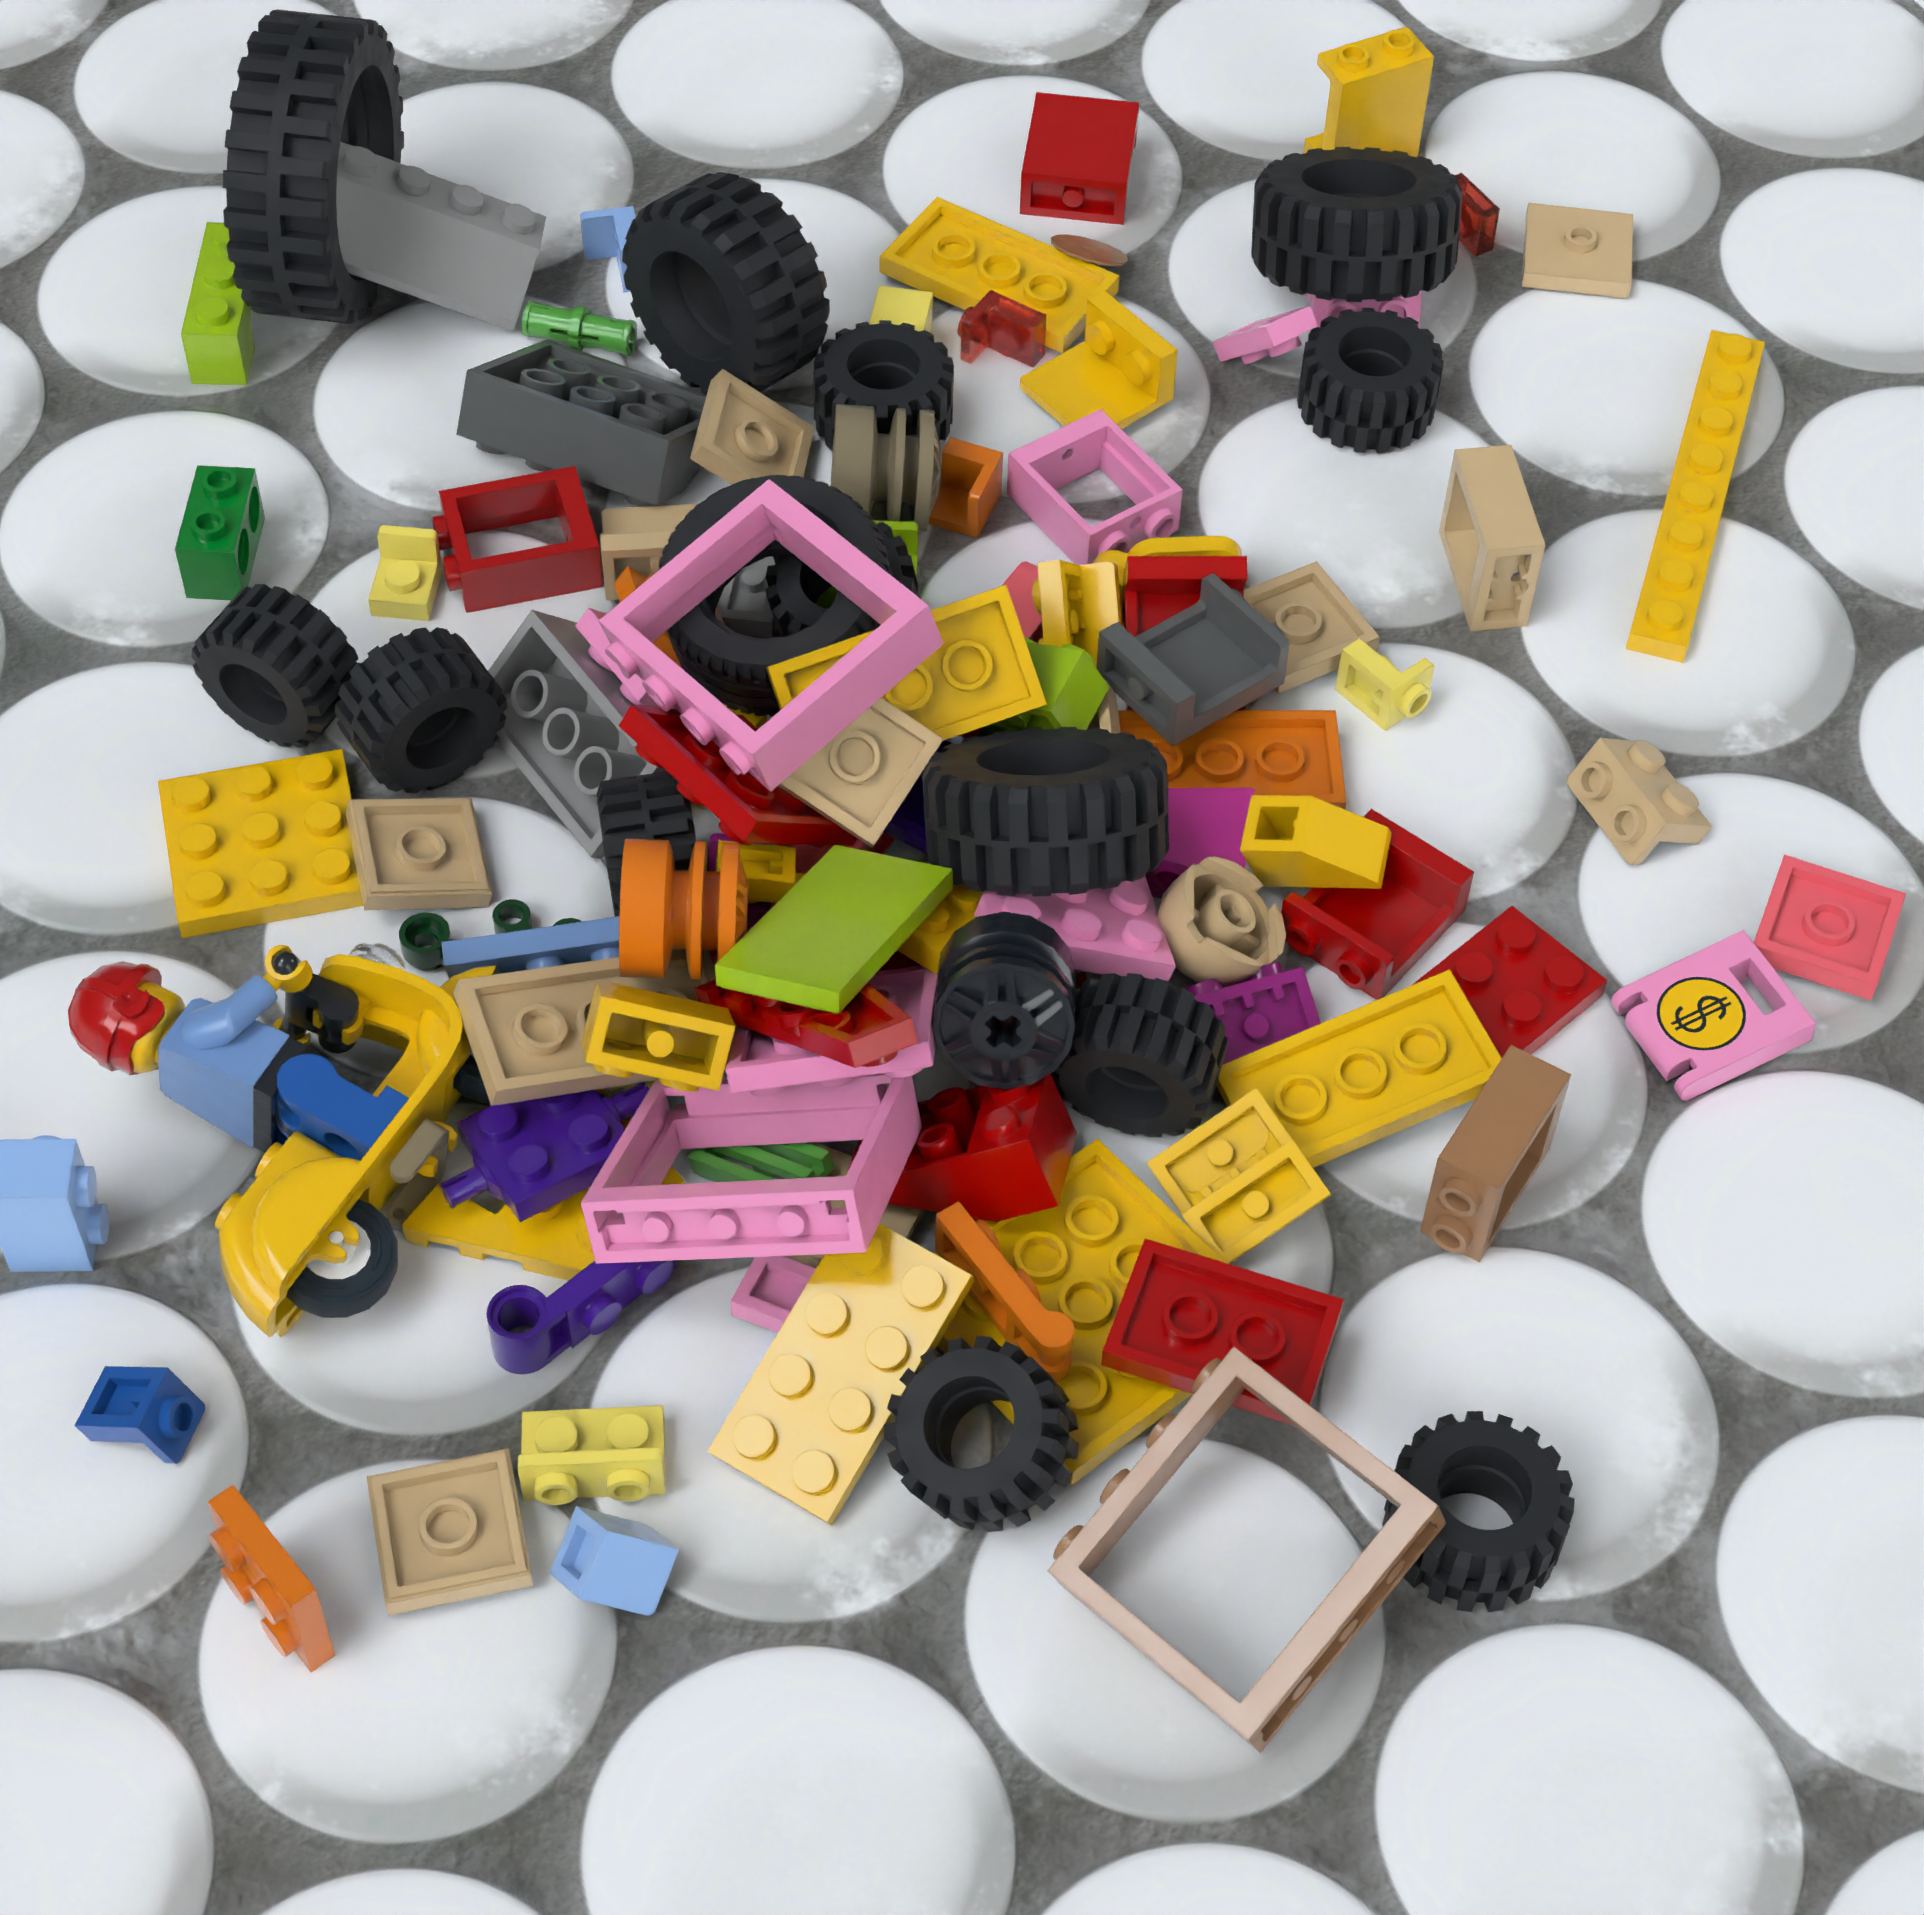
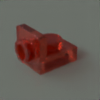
(1477, 219)
(1004, 327)

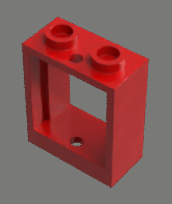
(523, 573)

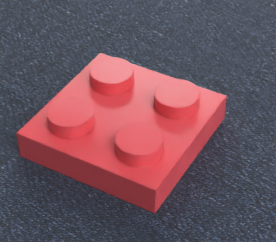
(1828, 926)

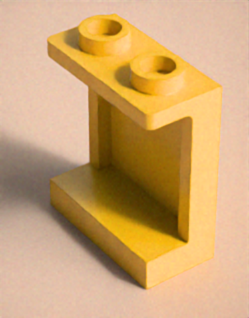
(1376, 93)

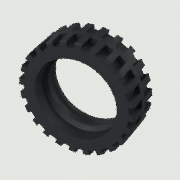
(295, 100)

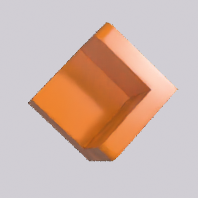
(968, 487)

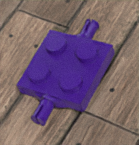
(540, 1148)

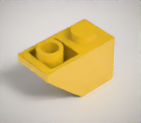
(1312, 844)

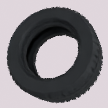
(734, 663)

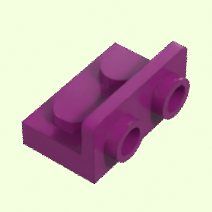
(1261, 1008)

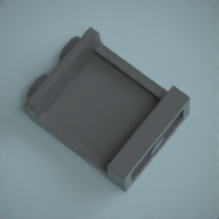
(1195, 662)

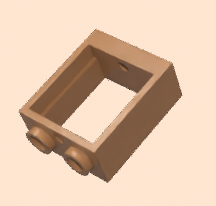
(1494, 1153)

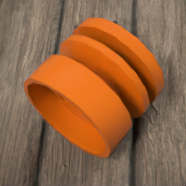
(678, 908)

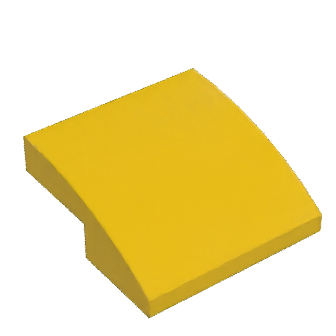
(1239, 1178)

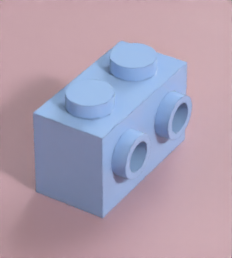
(49, 1206)

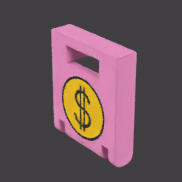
(1706, 1018)

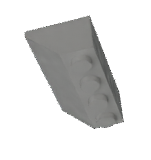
(434, 237)
(564, 722)

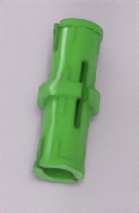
(579, 328)

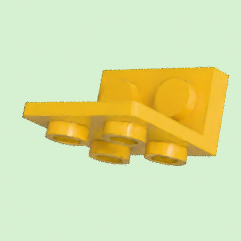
(1116, 369)

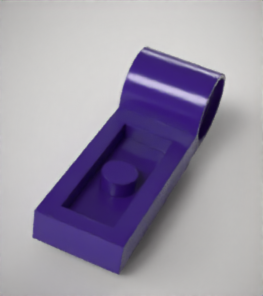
(567, 1316)

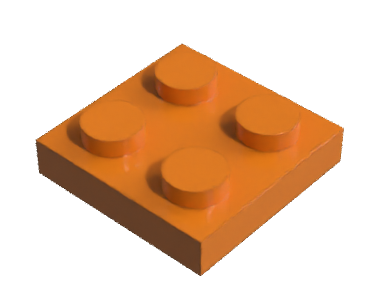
(265, 1572)

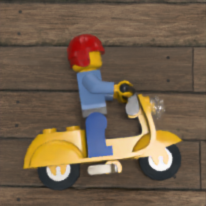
(333, 1153)

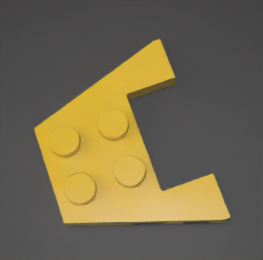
(546, 1243)

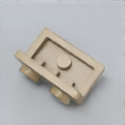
(1636, 798)

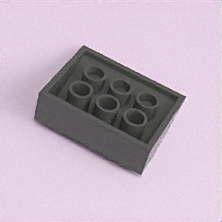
(585, 413)

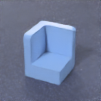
(614, 1561)

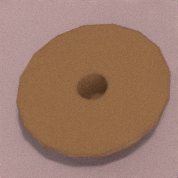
(1089, 250)

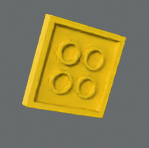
(260, 843)

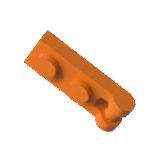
(1004, 1293)

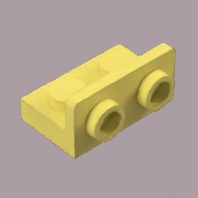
(592, 1454)

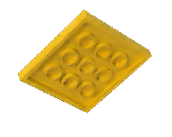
(1081, 1268)

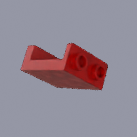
(1078, 158)
(1169, 584)
(1382, 932)

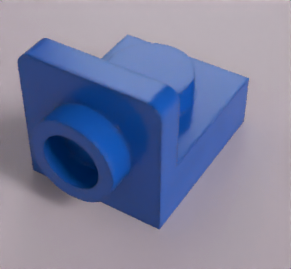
(144, 1408)

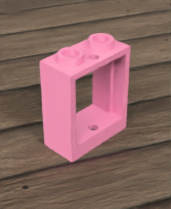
(1091, 445)

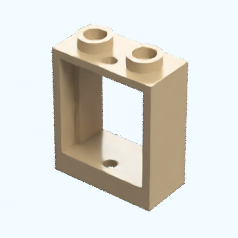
(1490, 536)

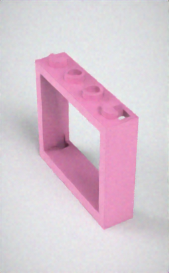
(832, 700)
(643, 1221)

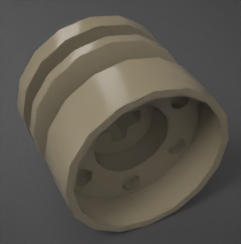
(887, 466)

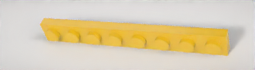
(1695, 497)

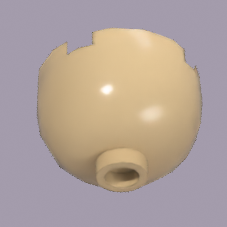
(1220, 923)

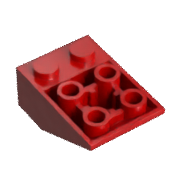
(989, 1151)

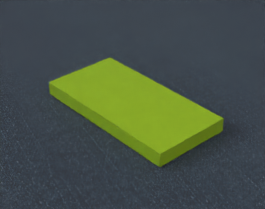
(834, 929)

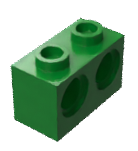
(220, 532)

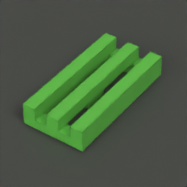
(784, 1160)

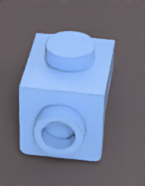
(605, 234)

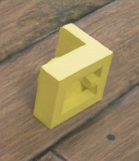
(406, 573)
(1380, 688)

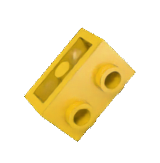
(657, 1037)

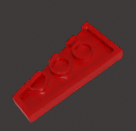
(860, 1035)

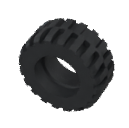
(1356, 223)
(726, 283)
(1047, 810)

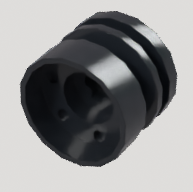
(1004, 1000)

